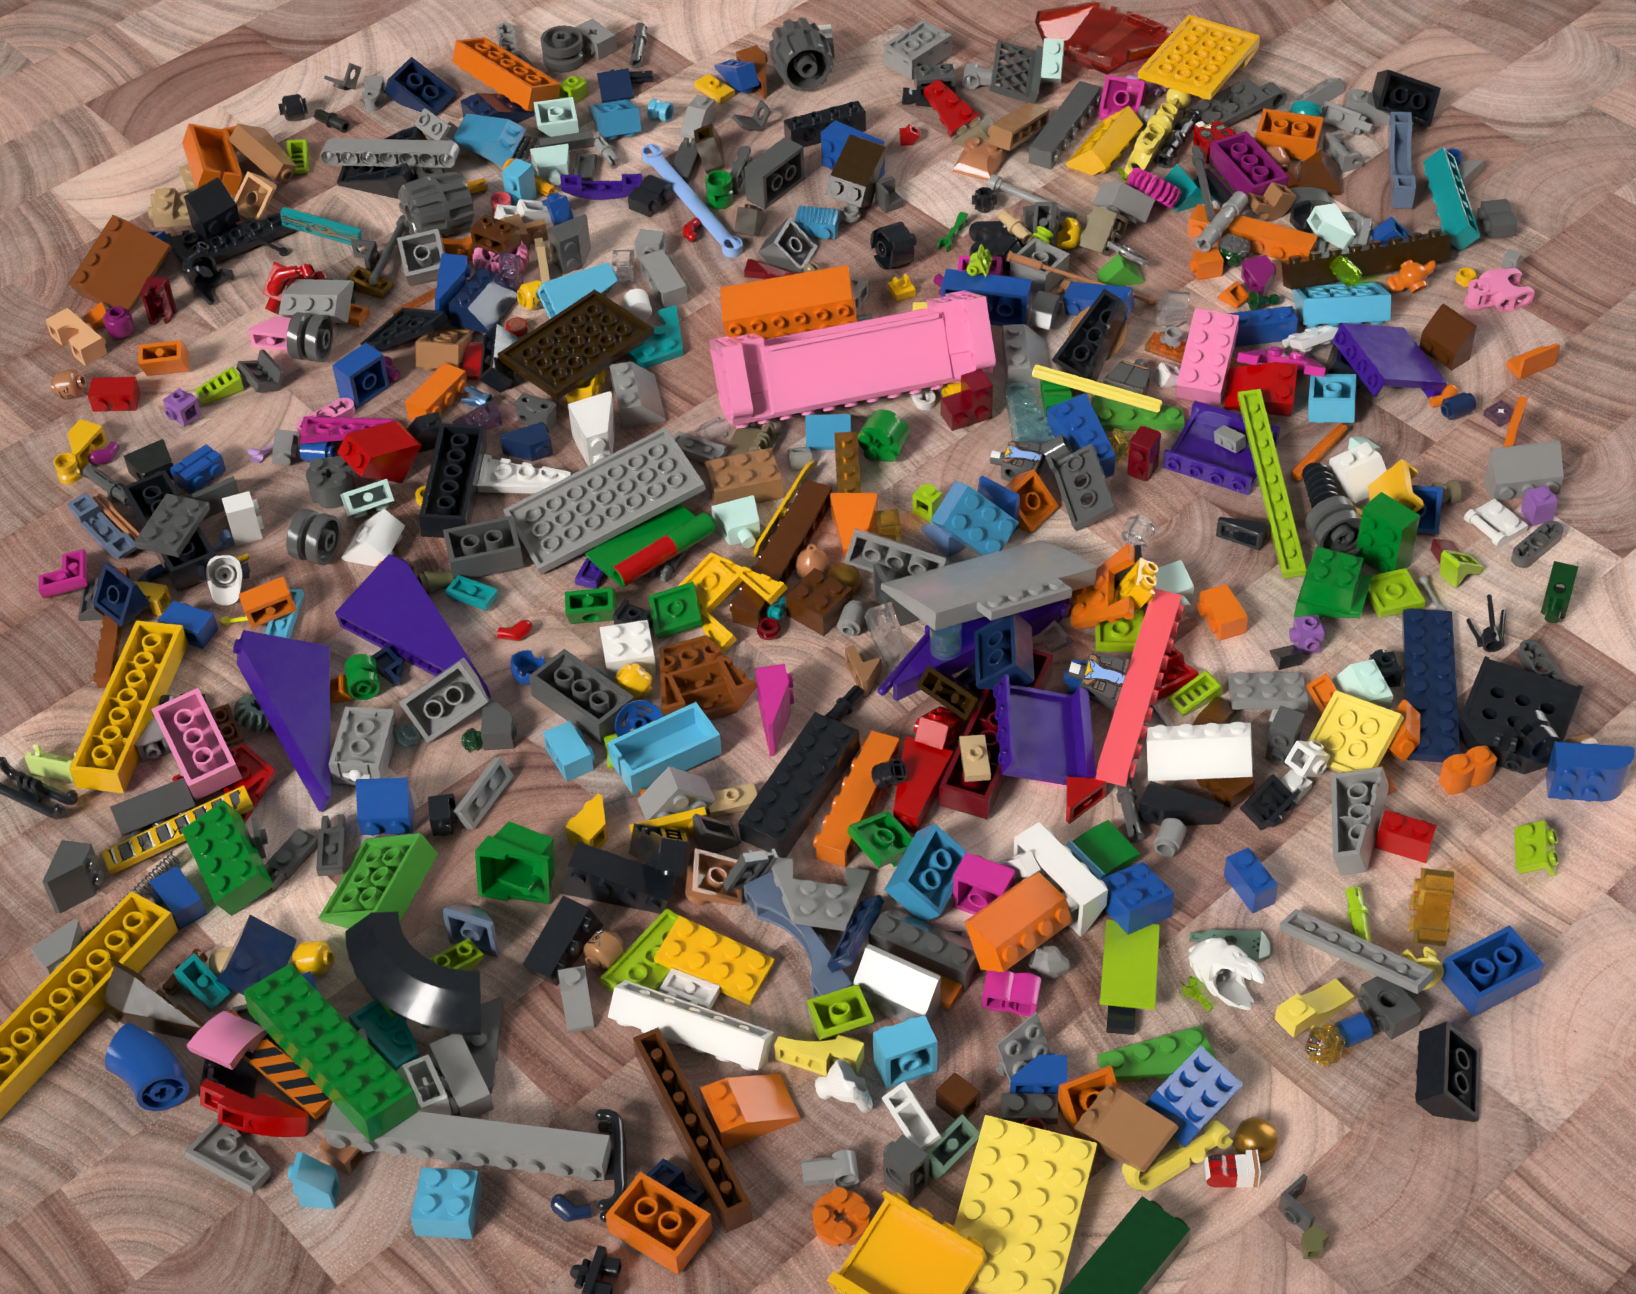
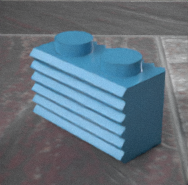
(818, 221)

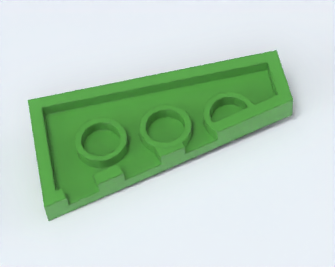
(1129, 418)
(1154, 1057)

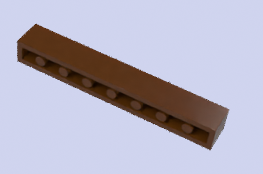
(783, 548)
(693, 1130)

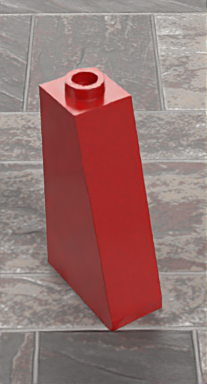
(920, 789)

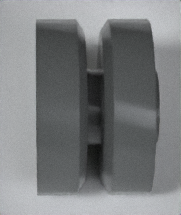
(562, 49)
(309, 337)
(1334, 524)
(313, 536)

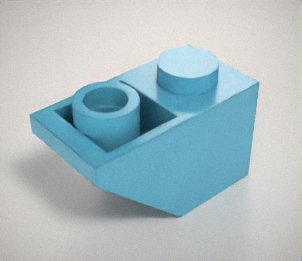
(314, 1182)

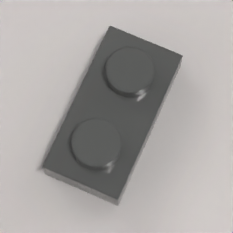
(1023, 1106)

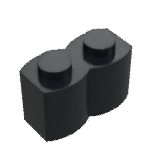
(650, 195)

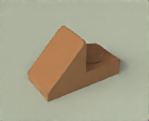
(863, 672)

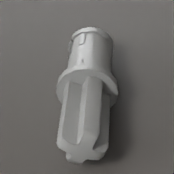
(607, 152)

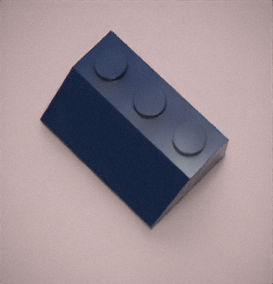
(482, 302)
(1004, 649)

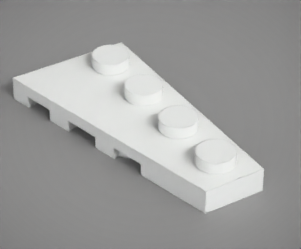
(508, 477)

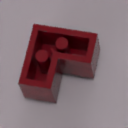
(971, 404)

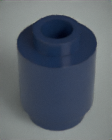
(1458, 405)

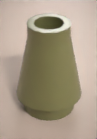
(435, 580)

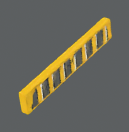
(167, 833)

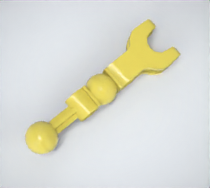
(1157, 129)

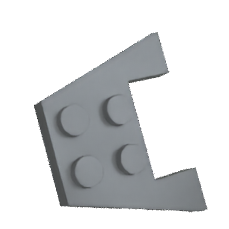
(816, 902)

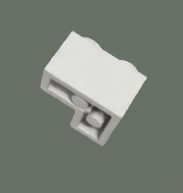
(242, 518)

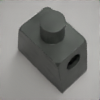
(149, 460)

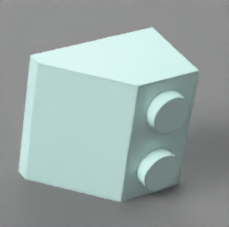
(1364, 682)

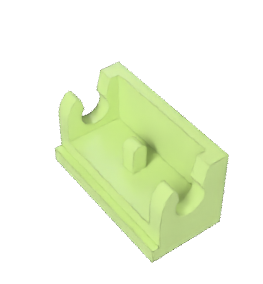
(49, 764)

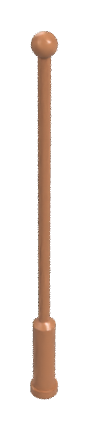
(1039, 265)

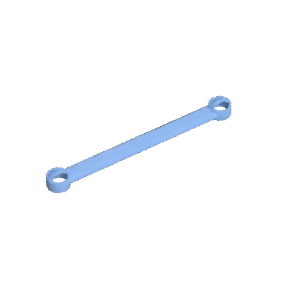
(692, 201)

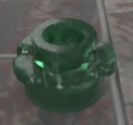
(472, 740)

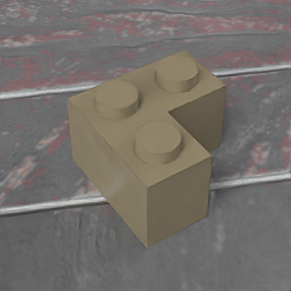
(1102, 227)

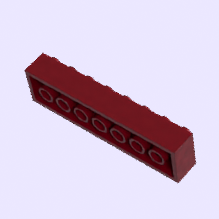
(980, 796)

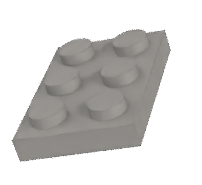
(1267, 690)

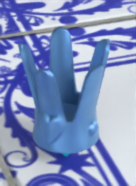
(478, 399)

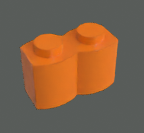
(1467, 770)

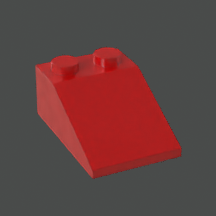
(1275, 381)

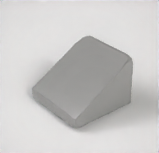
(799, 457)

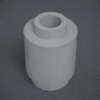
(852, 618)
(1169, 837)

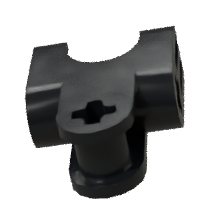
(987, 233)

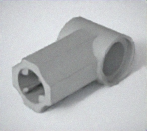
(977, 76)
(837, 1169)

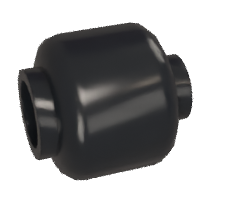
(293, 107)

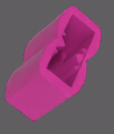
(1011, 992)

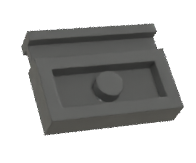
(749, 867)

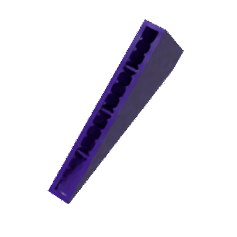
(399, 614)
(1037, 617)
(294, 693)

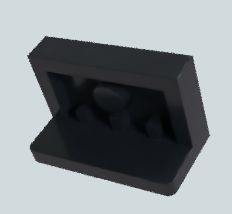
(1268, 803)

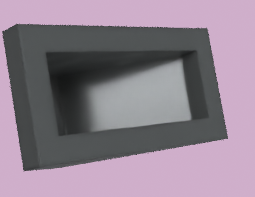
(714, 834)

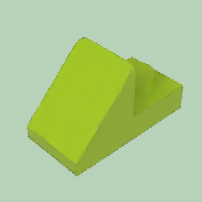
(1457, 565)

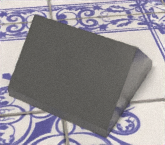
(215, 493)

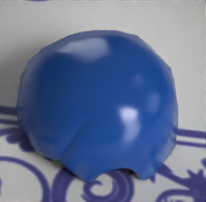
(524, 664)

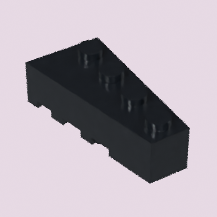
(616, 880)

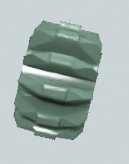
(250, 714)

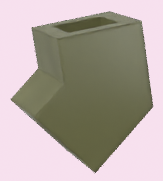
(1313, 1242)

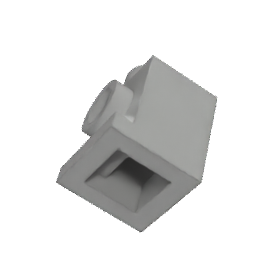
(284, 447)

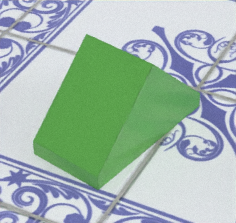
(1120, 272)

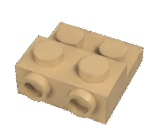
(168, 208)

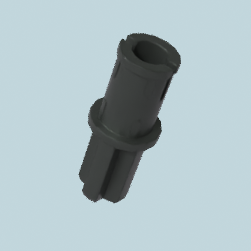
(332, 120)

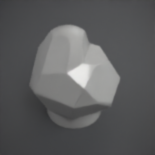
(1049, 962)

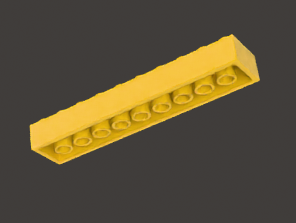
(74, 993)

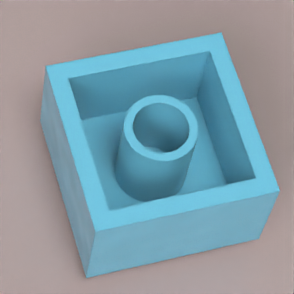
(1332, 398)
(905, 1051)
(446, 1203)

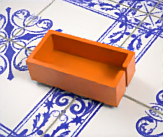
(211, 157)

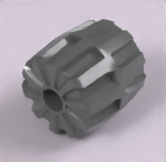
(801, 54)
(437, 203)

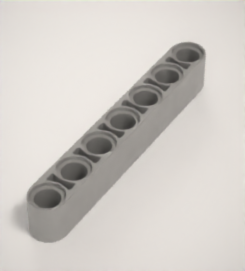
(390, 152)

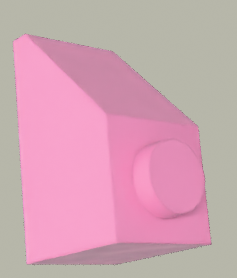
(270, 334)

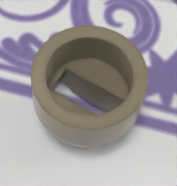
(811, 266)

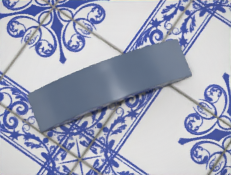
(100, 527)

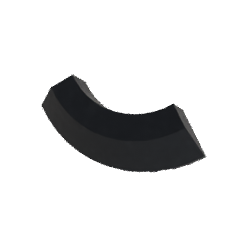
(409, 981)

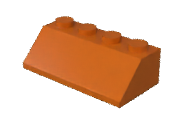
(1017, 923)

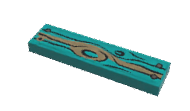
(319, 226)

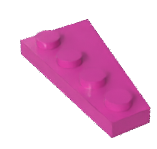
(334, 428)

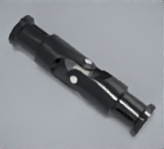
(1177, 138)

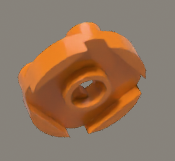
(835, 1203)

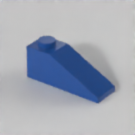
(739, 74)

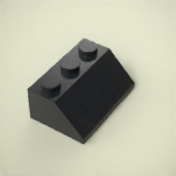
(1405, 94)
(1448, 1074)

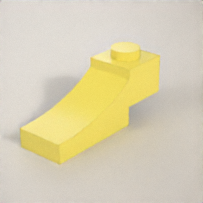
(1313, 1008)
(820, 1055)

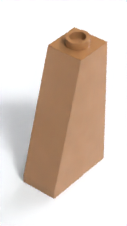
(263, 151)

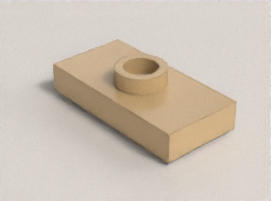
(974, 758)
(732, 800)

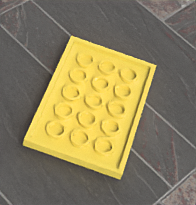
(1024, 1205)

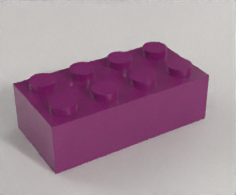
(1245, 164)

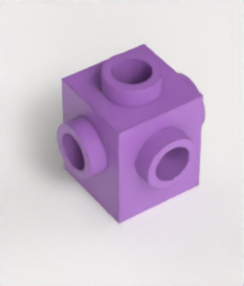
(181, 407)
(1308, 634)

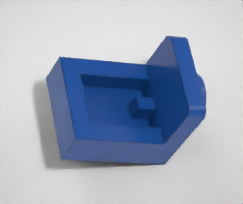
(558, 208)

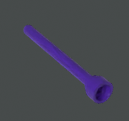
(888, 683)

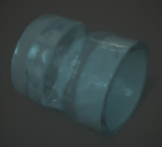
(946, 642)

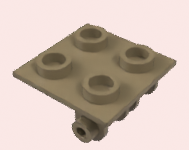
(753, 439)

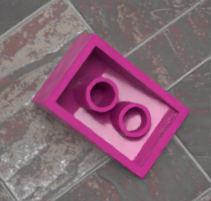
(774, 702)

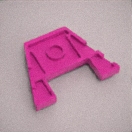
(1276, 354)

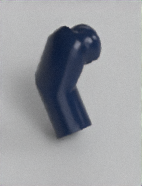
(568, 1211)

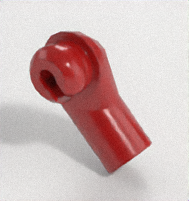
(689, 228)
(515, 633)

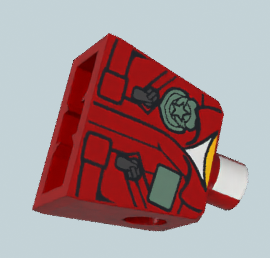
(1208, 133)

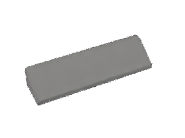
(1322, 92)

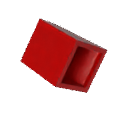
(380, 451)

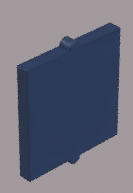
(615, 85)

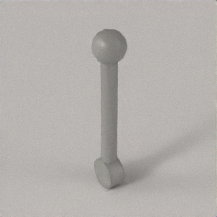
(1424, 581)

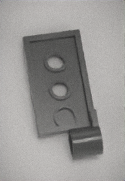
(1249, 100)
(1069, 471)

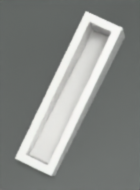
(1023, 864)

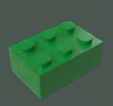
(1387, 534)

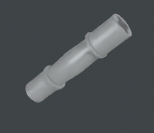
(1213, 231)

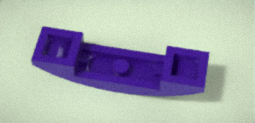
(600, 189)

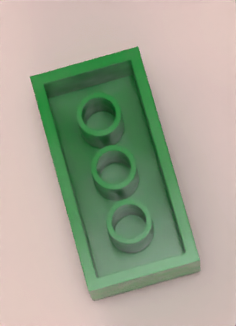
(227, 858)

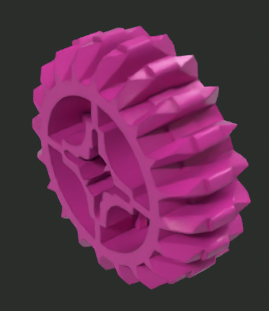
(1154, 187)

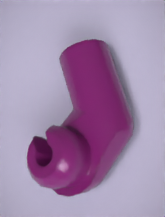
(391, 371)

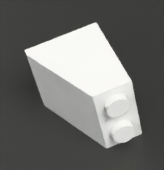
(593, 426)

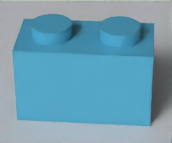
(519, 181)
(568, 750)

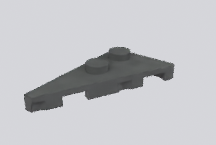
(485, 1047)

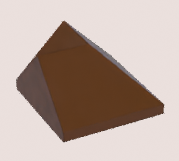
(1321, 173)

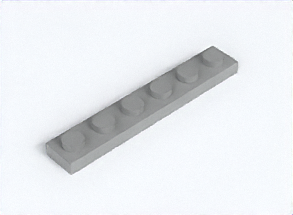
(1357, 951)

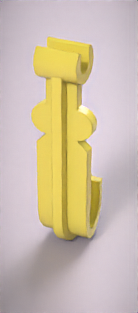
(1179, 1159)

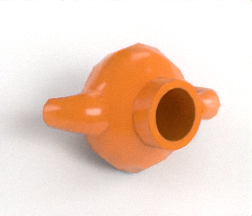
(1411, 277)

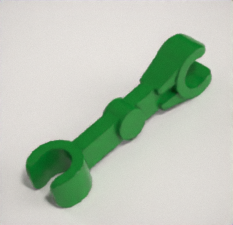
(960, 223)

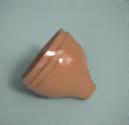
(810, 559)

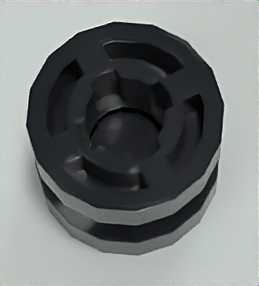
(889, 773)

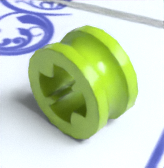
(1043, 234)

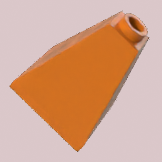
(852, 512)

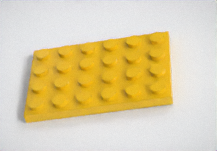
(1198, 57)

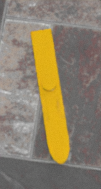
(782, 510)

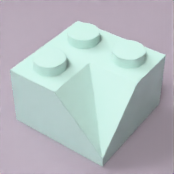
(556, 117)

